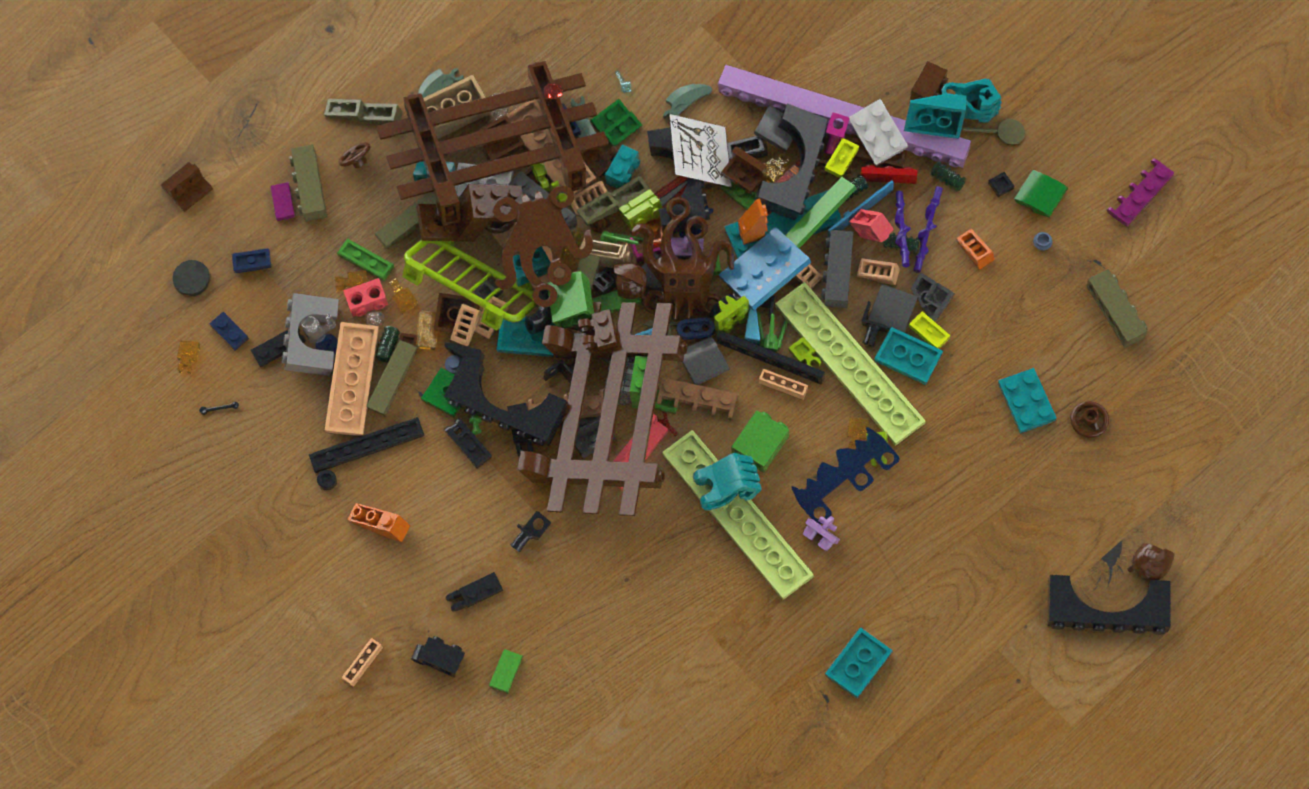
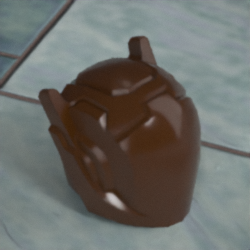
(630, 280)
(1151, 562)

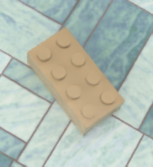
(455, 94)

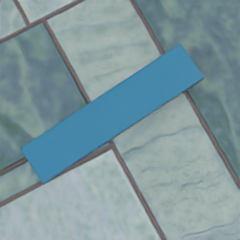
(866, 205)

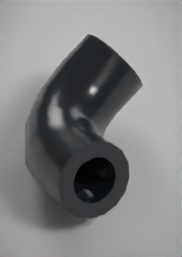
(536, 322)

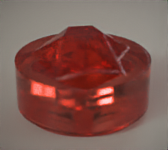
(553, 91)

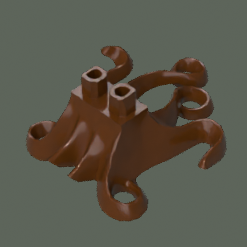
(539, 225)
(683, 281)

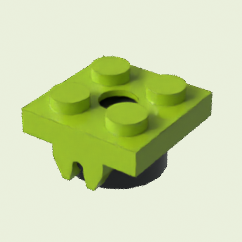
(729, 313)

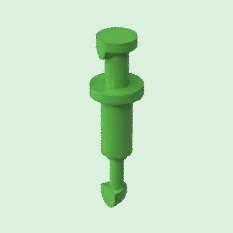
(475, 420)

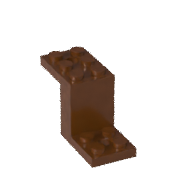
(475, 212)

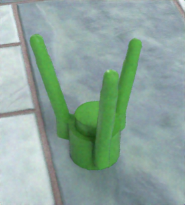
(614, 238)
(771, 341)

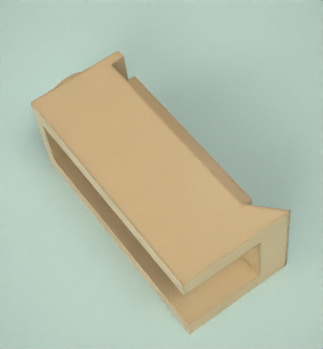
(610, 253)

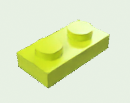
(841, 158)
(929, 330)

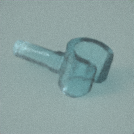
(625, 86)

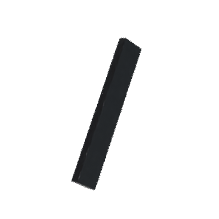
(770, 357)
(366, 445)

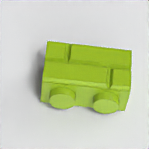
(641, 209)

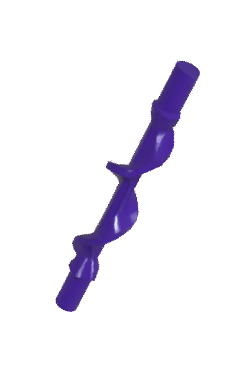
(924, 234)
(901, 236)

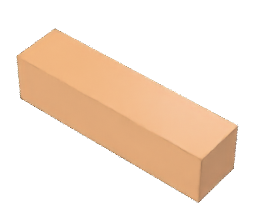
(783, 384)
(362, 662)

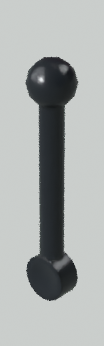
(203, 410)

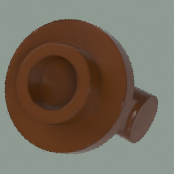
(600, 225)

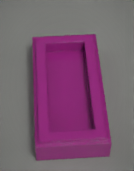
(282, 201)

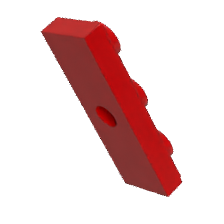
(888, 173)

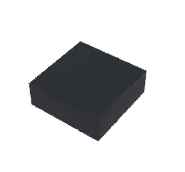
(1001, 184)

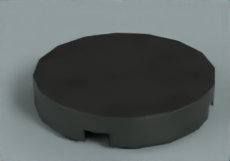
(191, 278)

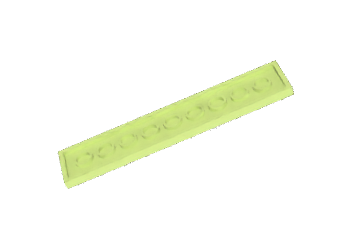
(850, 363)
(742, 521)

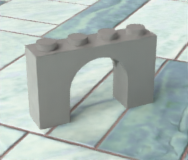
(297, 355)

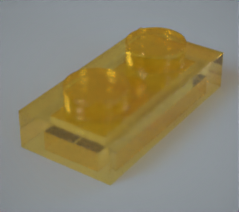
(425, 330)

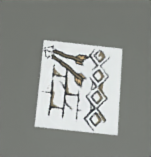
(699, 150)

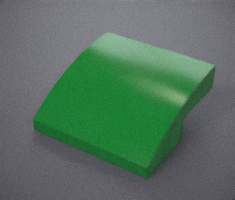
(616, 122)
(1041, 193)

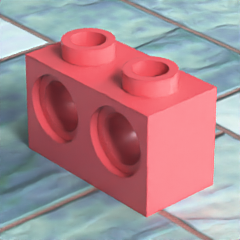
(871, 225)
(364, 293)

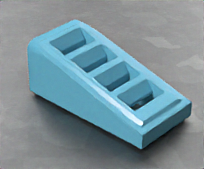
(752, 329)

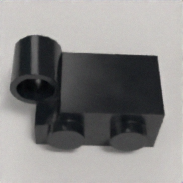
(439, 656)

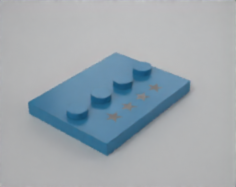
(765, 268)

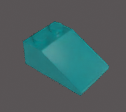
(937, 115)

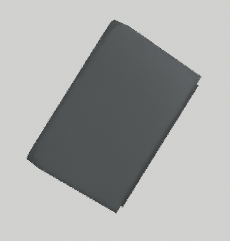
(487, 288)

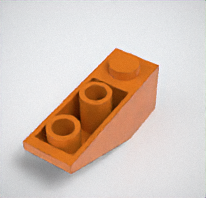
(753, 223)
(379, 521)

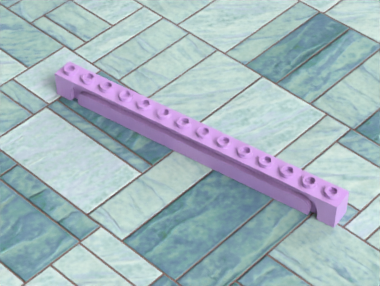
(767, 92)

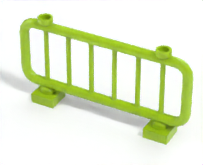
(492, 315)

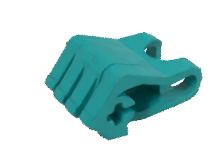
(981, 91)
(728, 477)

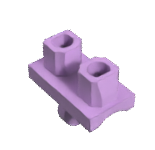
(683, 248)
(828, 538)

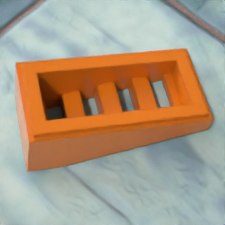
(983, 257)

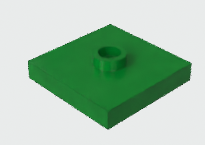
(436, 390)

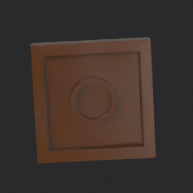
(502, 148)
(745, 171)
(187, 186)

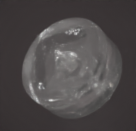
(375, 319)

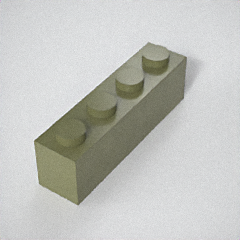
(308, 182)
(1116, 308)

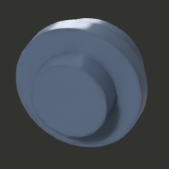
(1042, 241)
(452, 363)

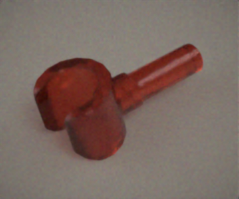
(665, 422)

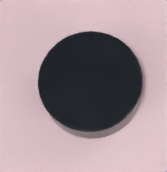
(326, 480)

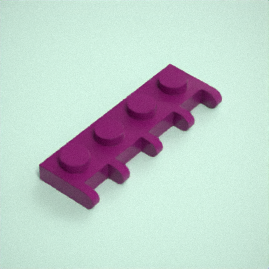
(1141, 194)

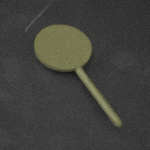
(1009, 131)

